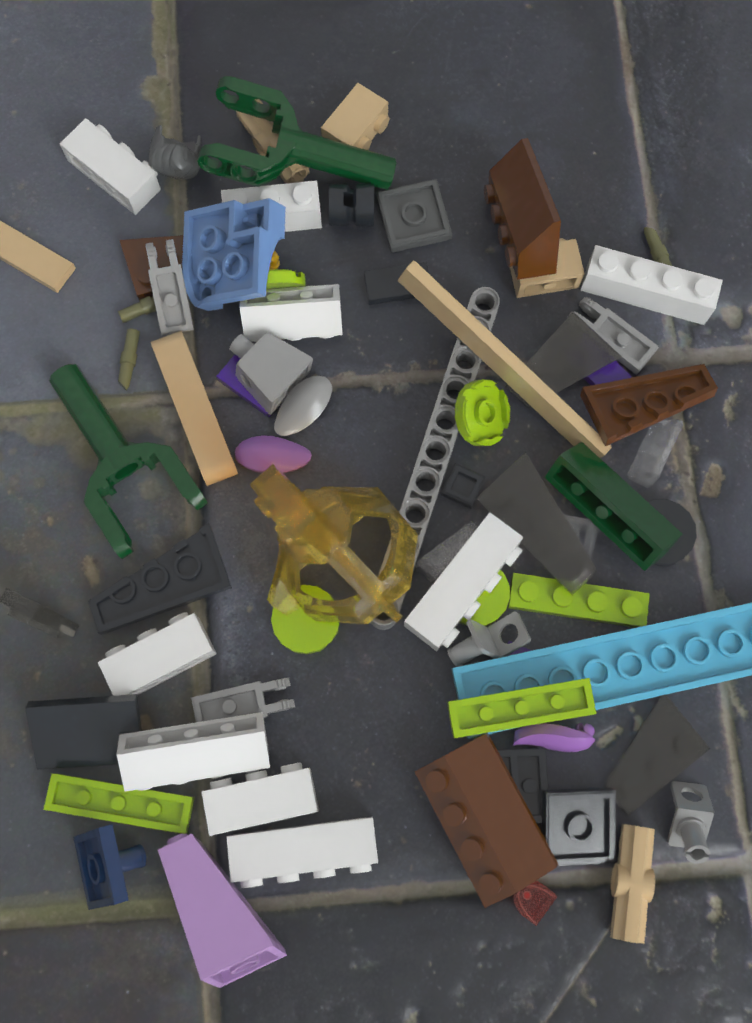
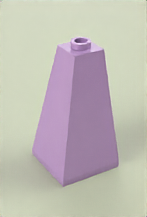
(217, 919)

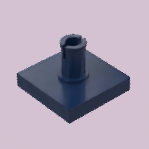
(104, 866)

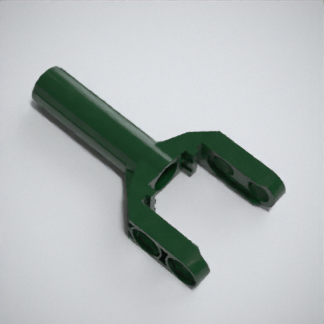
(292, 145)
(115, 455)

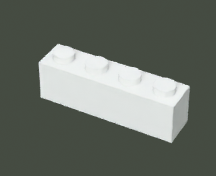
(651, 285)
(463, 581)
(193, 751)
(302, 849)

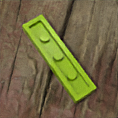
(588, 603)
(521, 708)
(111, 803)

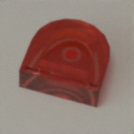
(534, 901)

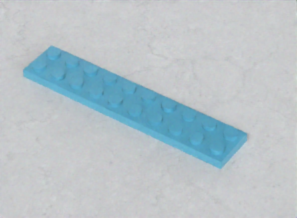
(628, 662)

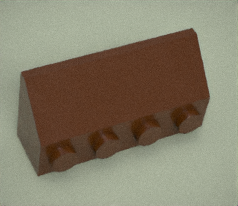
(524, 213)
(486, 820)

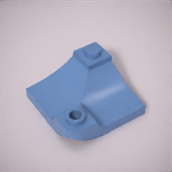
(230, 251)

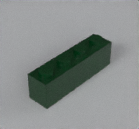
(613, 505)

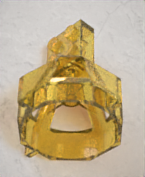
(316, 529)

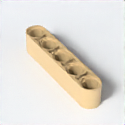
(194, 408)

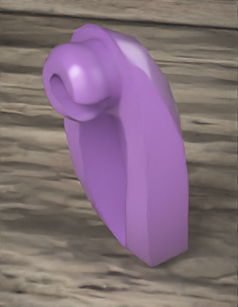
(262, 451)
(556, 737)

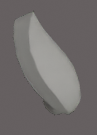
(303, 405)

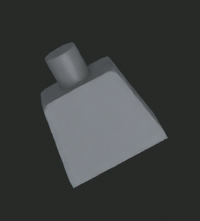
(269, 368)

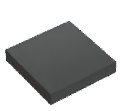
(413, 215)

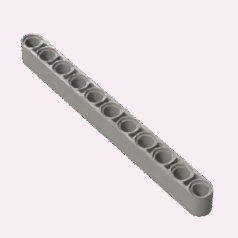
(439, 438)

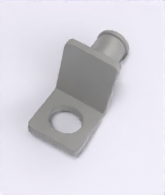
(489, 640)
(691, 821)

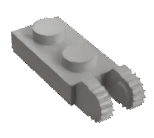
(169, 291)
(621, 336)
(240, 701)

